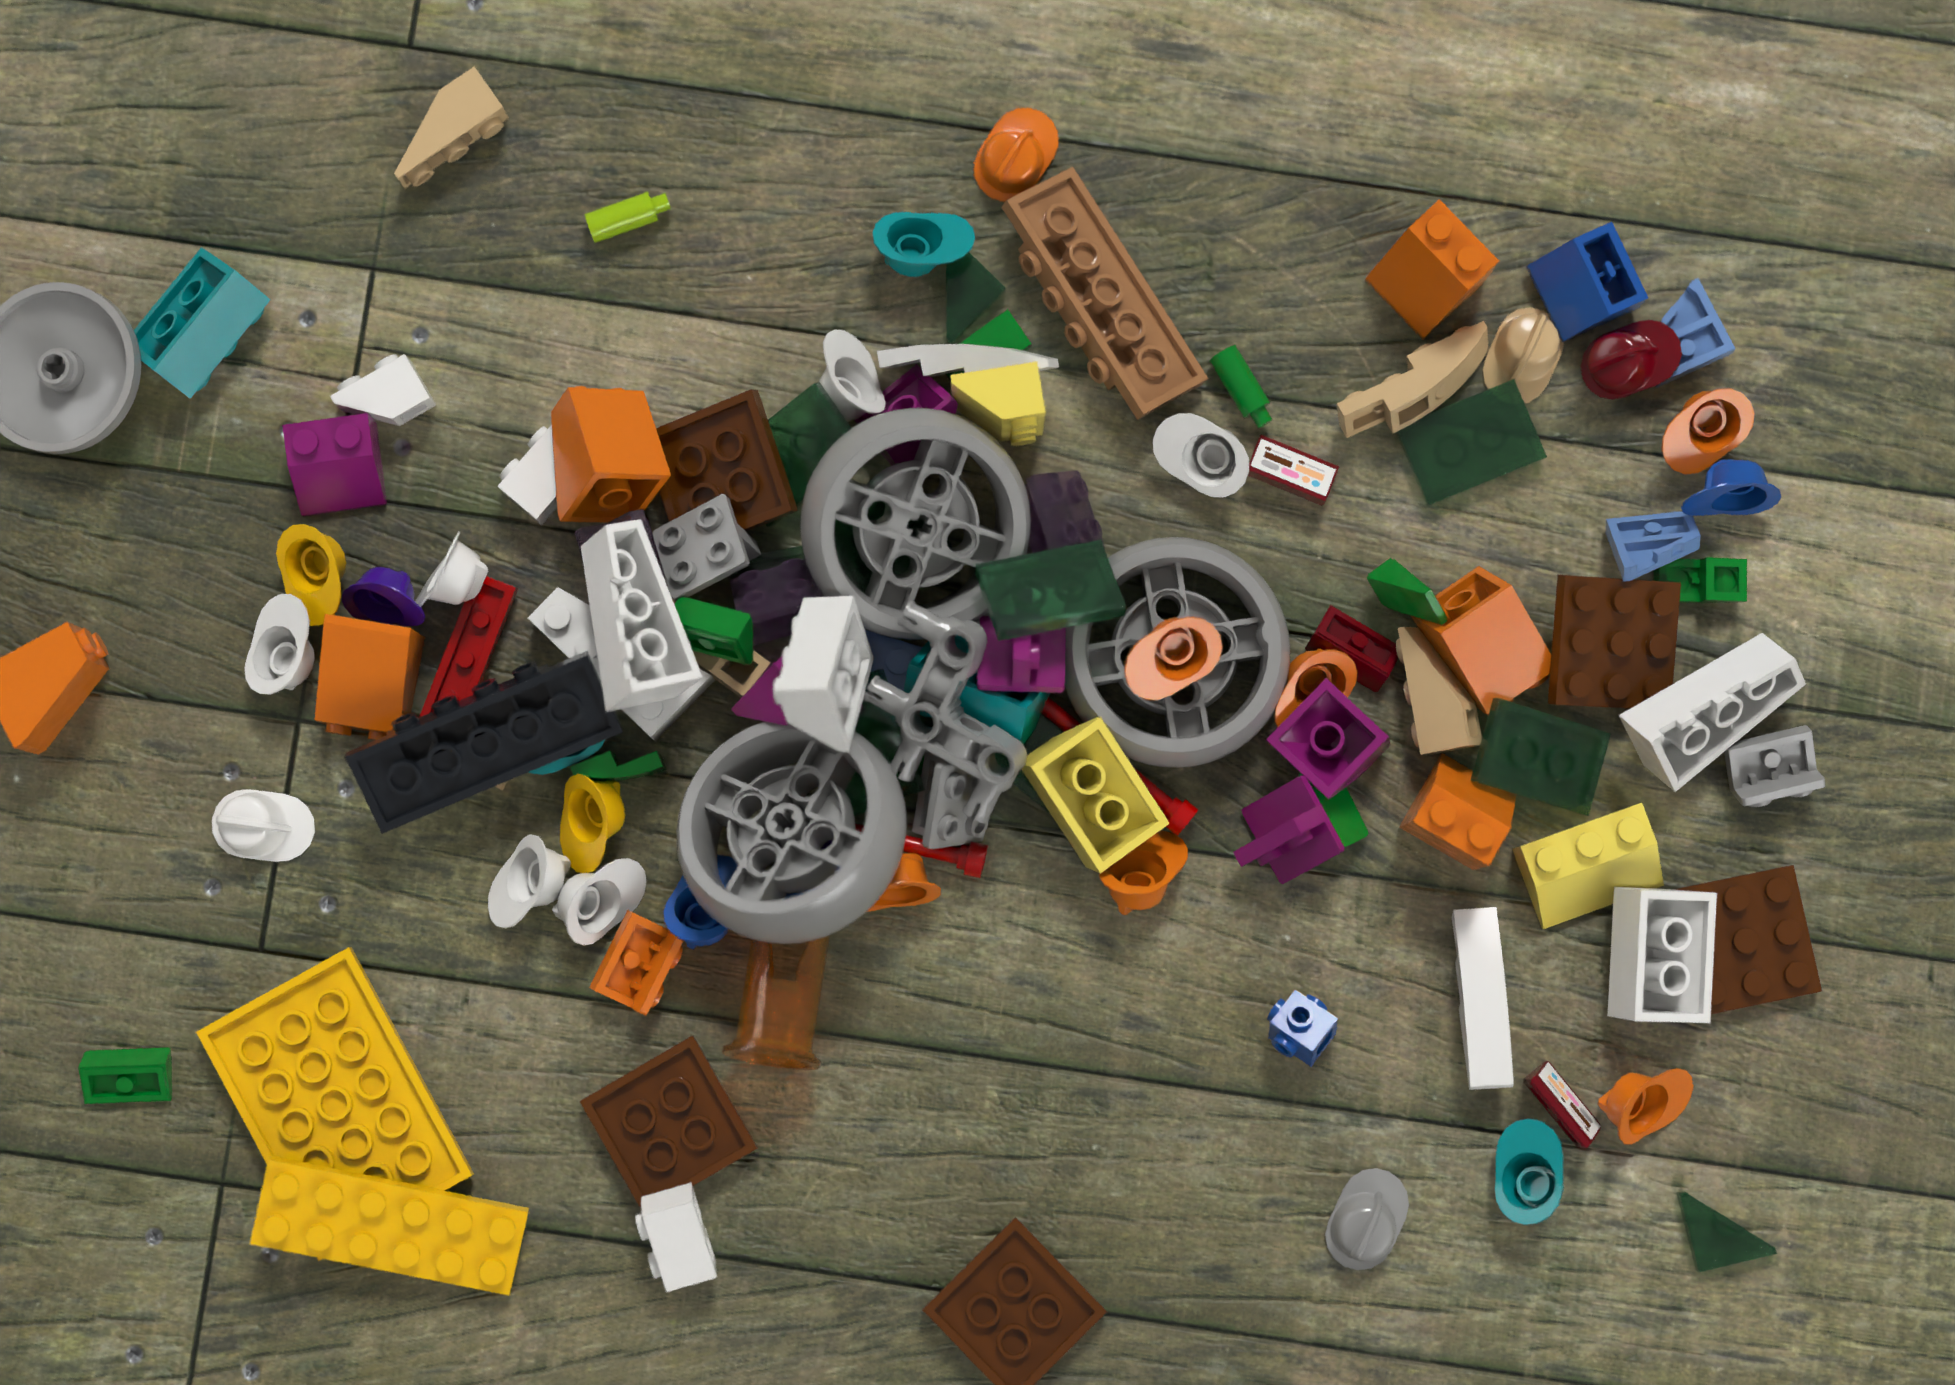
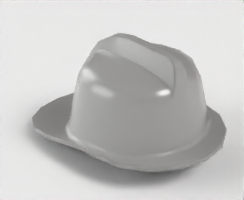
(1367, 1219)

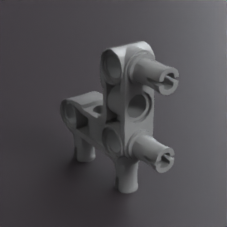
(954, 734)

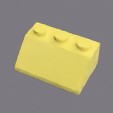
(1003, 401)
(1094, 794)
(1583, 864)

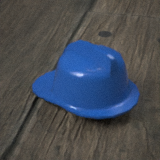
(1733, 489)
(688, 919)

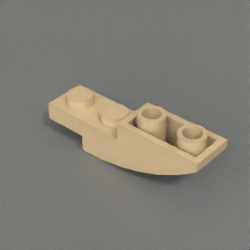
(1431, 379)

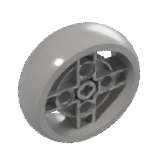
(942, 450)
(1248, 639)
(750, 776)

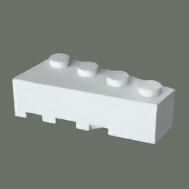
(634, 620)
(570, 628)
(1711, 709)

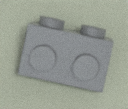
(1773, 767)

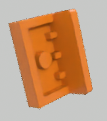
(637, 963)

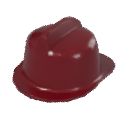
(1631, 359)

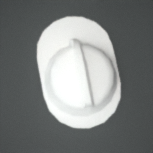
(850, 376)
(1201, 454)
(456, 577)
(280, 648)
(263, 825)
(526, 880)
(599, 900)

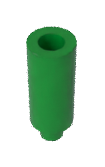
(1242, 385)

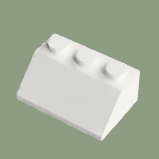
(825, 670)
(1662, 955)

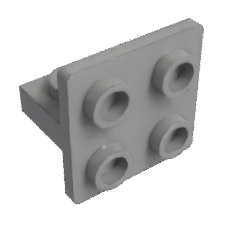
(703, 547)
(940, 807)

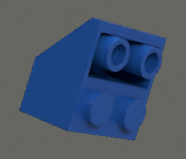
(1587, 282)

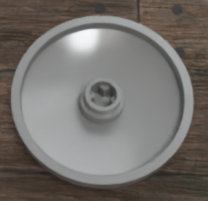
(64, 368)

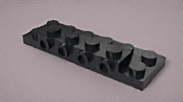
(482, 740)

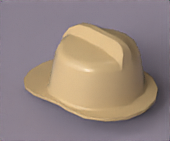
(1525, 351)

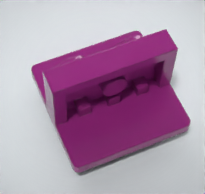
(1023, 662)
(1289, 831)

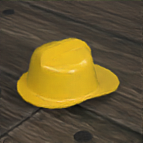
(312, 569)
(589, 818)

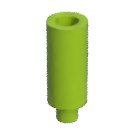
(625, 215)

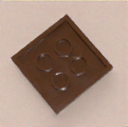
(726, 453)
(1612, 640)
(1760, 940)
(669, 1122)
(1014, 1308)

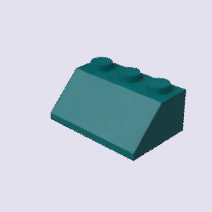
(198, 322)
(1009, 710)

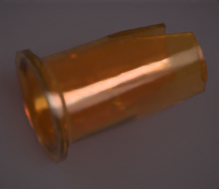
(778, 1014)

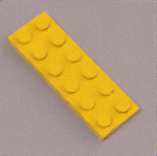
(389, 1225)

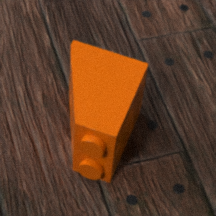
(1432, 269)
(605, 454)
(1488, 639)
(366, 675)
(48, 683)
(1460, 815)

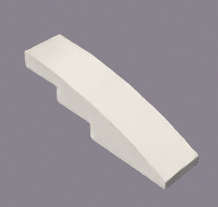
(951, 358)
(1482, 998)

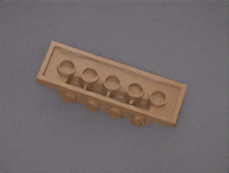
(1101, 295)

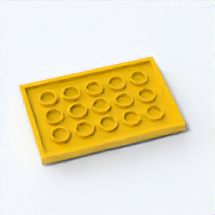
(332, 1080)

